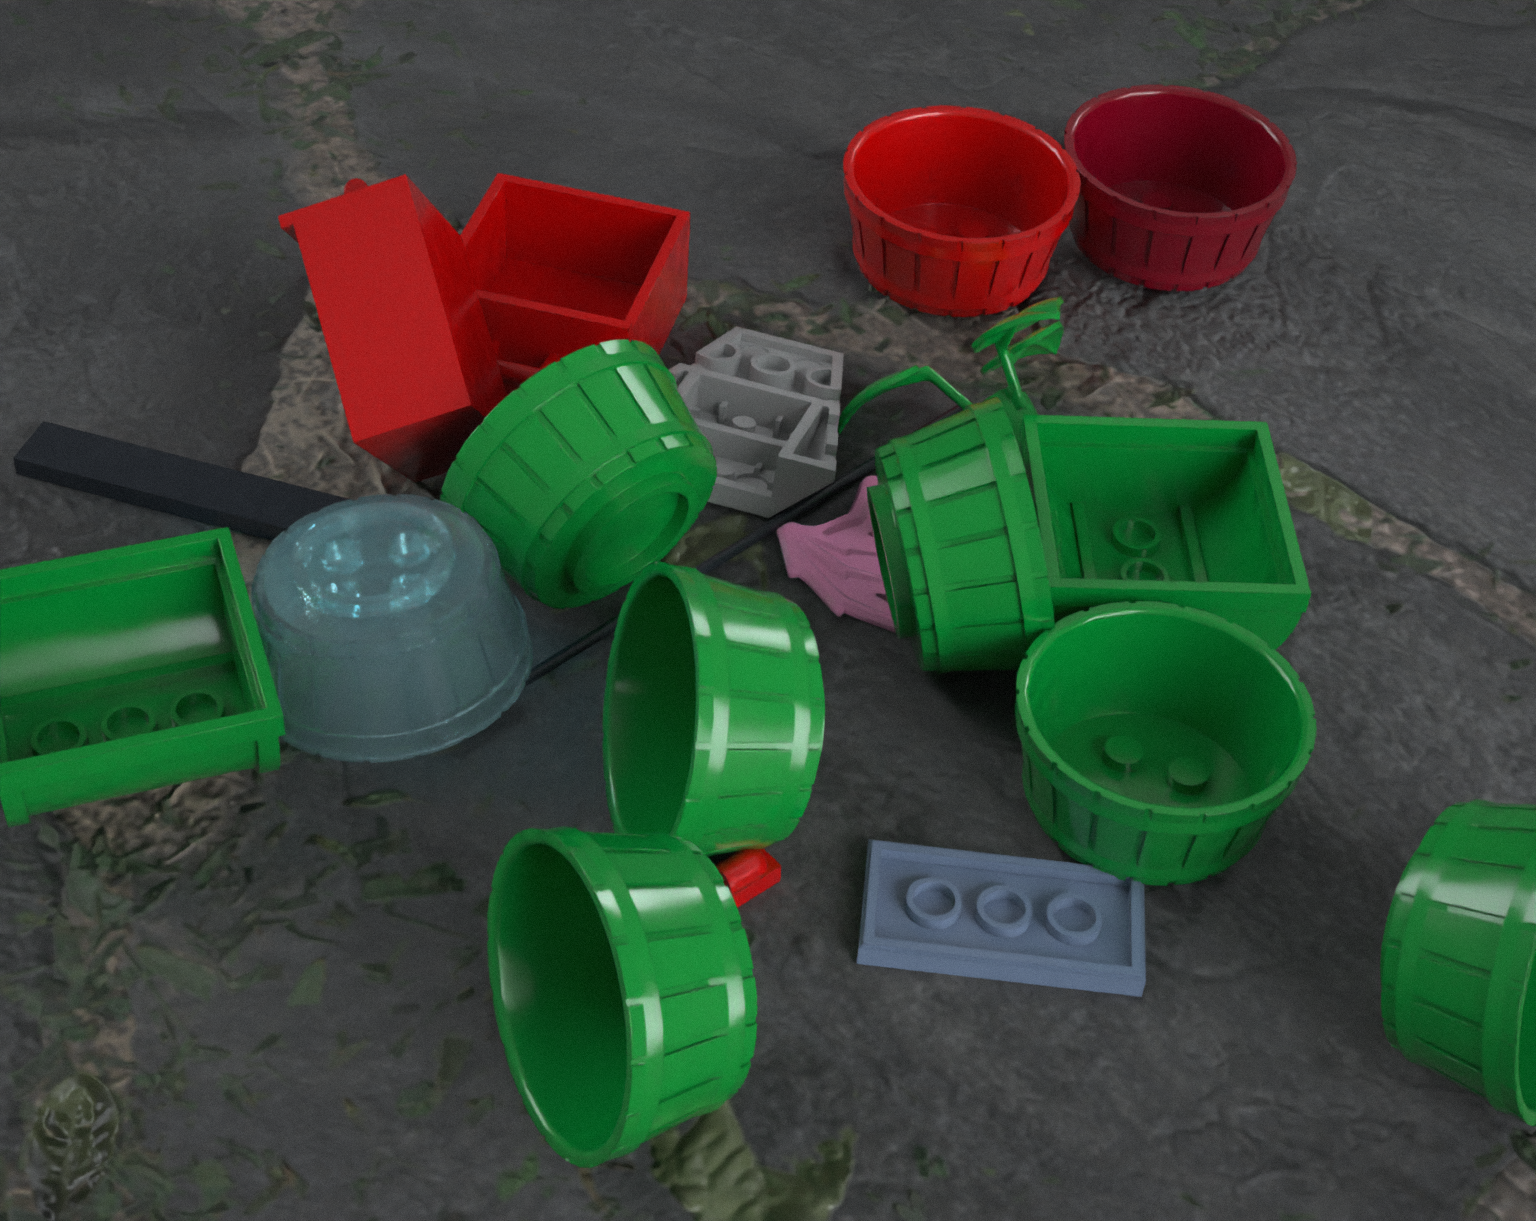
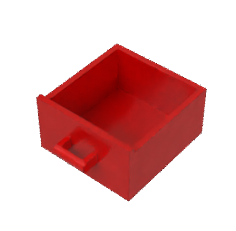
(572, 271)
(399, 322)

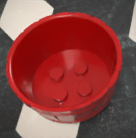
(957, 207)

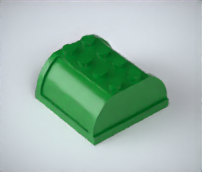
(1166, 517)
(130, 674)

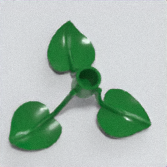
(1016, 403)

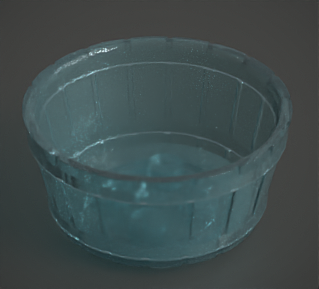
(389, 629)

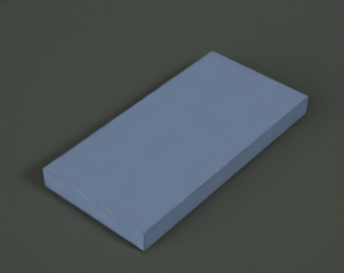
(1001, 918)

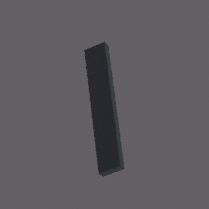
(166, 481)

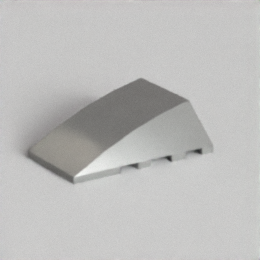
(768, 416)

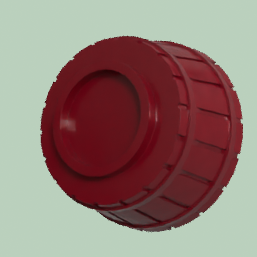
(1175, 184)

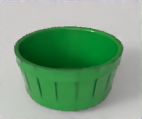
(585, 473)
(961, 543)
(710, 712)
(1158, 739)
(1465, 954)
(617, 986)

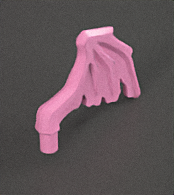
(840, 562)

